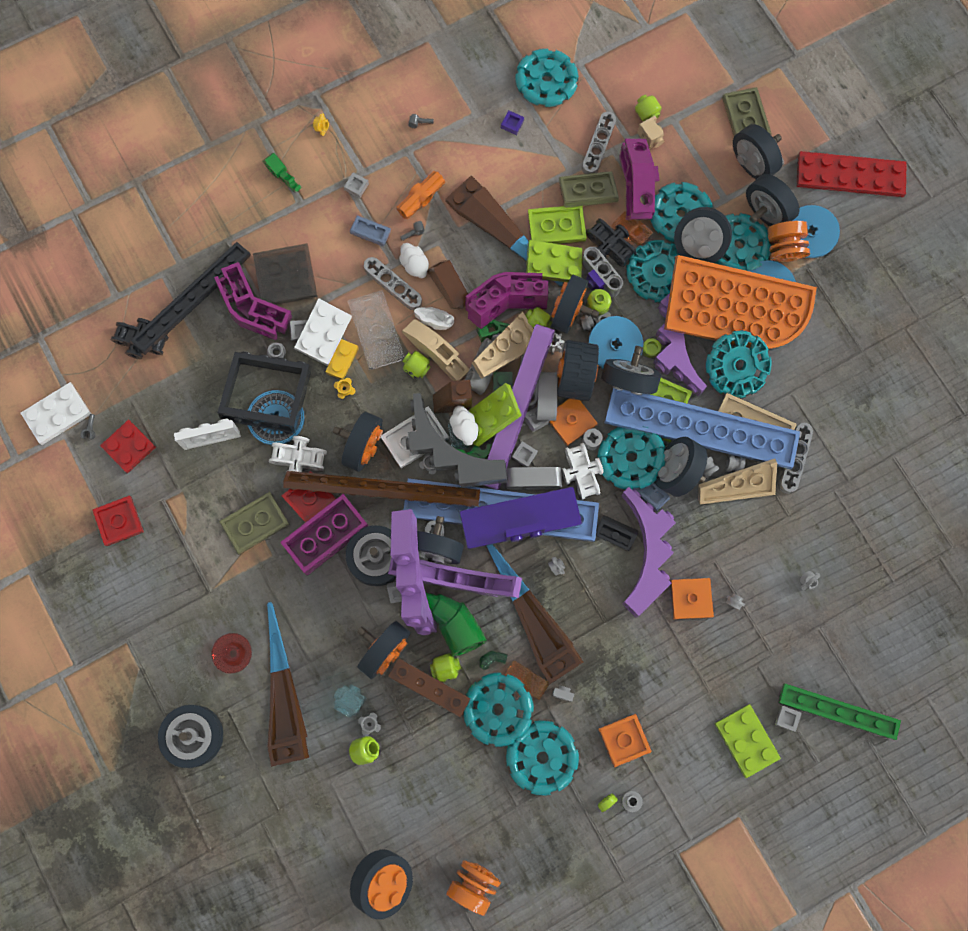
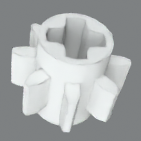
(558, 343)

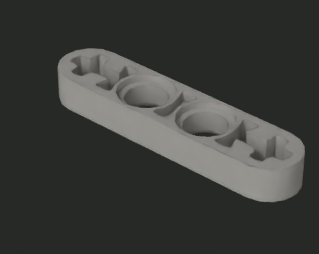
(598, 143)
(394, 282)
(799, 459)

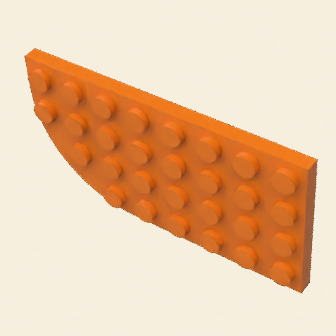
(720, 299)

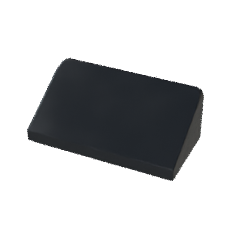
(616, 532)

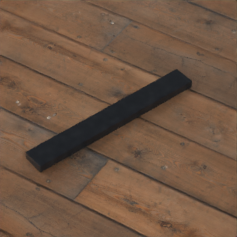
(187, 300)

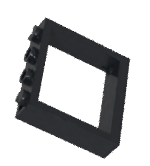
(260, 419)

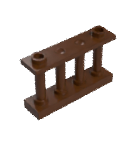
(429, 687)

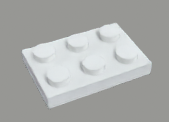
(322, 332)
(55, 413)
(207, 434)
(396, 439)

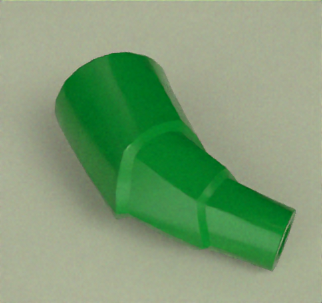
(456, 624)

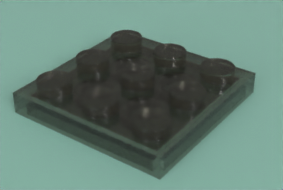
(285, 274)

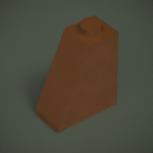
(449, 284)
(452, 395)

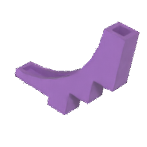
(675, 356)
(656, 552)
(408, 573)
(467, 580)

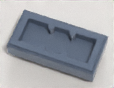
(370, 231)
(653, 495)

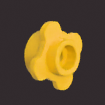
(321, 124)
(344, 383)

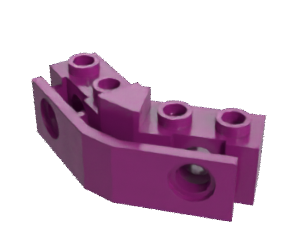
(639, 177)
(505, 292)
(251, 308)

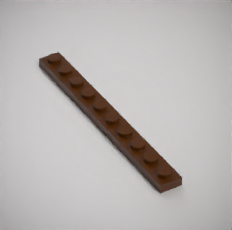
(381, 488)

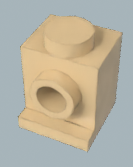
(651, 132)

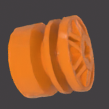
(788, 240)
(473, 888)

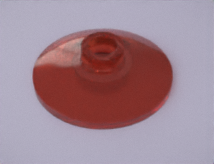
(222, 649)

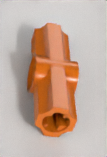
(420, 194)

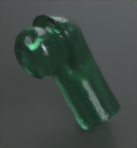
(490, 657)

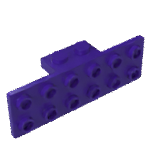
(520, 518)

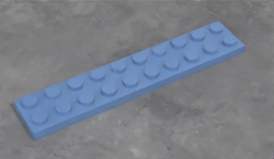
(705, 426)
(451, 513)

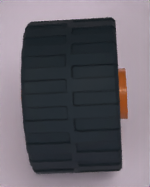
(577, 370)

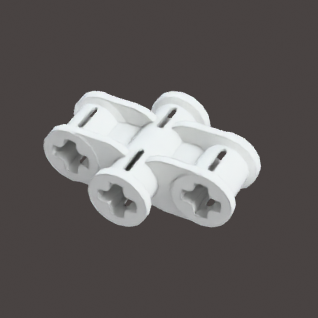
(298, 455)
(582, 471)

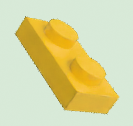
(342, 359)

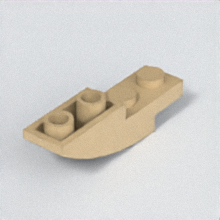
(436, 348)

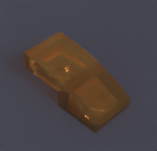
(637, 231)
(532, 682)

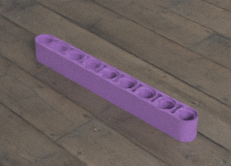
(523, 392)

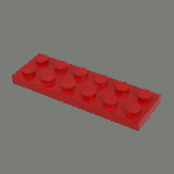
(851, 174)

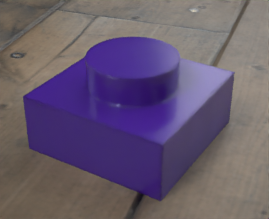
(512, 122)
(595, 281)

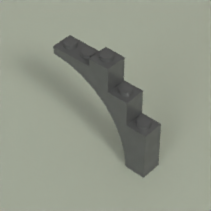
(471, 470)

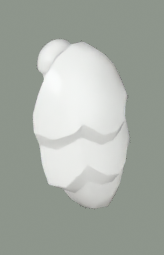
(413, 260)
(434, 317)
(464, 425)

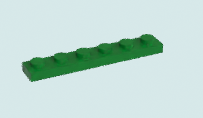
(839, 711)

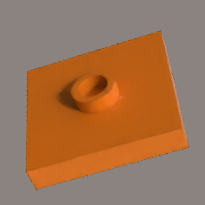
(572, 421)
(692, 598)
(624, 740)

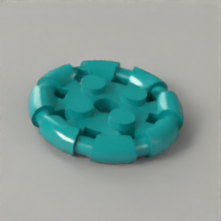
(549, 68)
(674, 203)
(750, 243)
(647, 271)
(731, 356)
(637, 467)
(486, 712)
(554, 761)

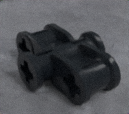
(611, 241)
(126, 332)

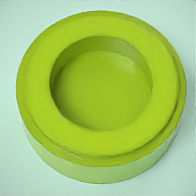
(651, 348)
(607, 802)

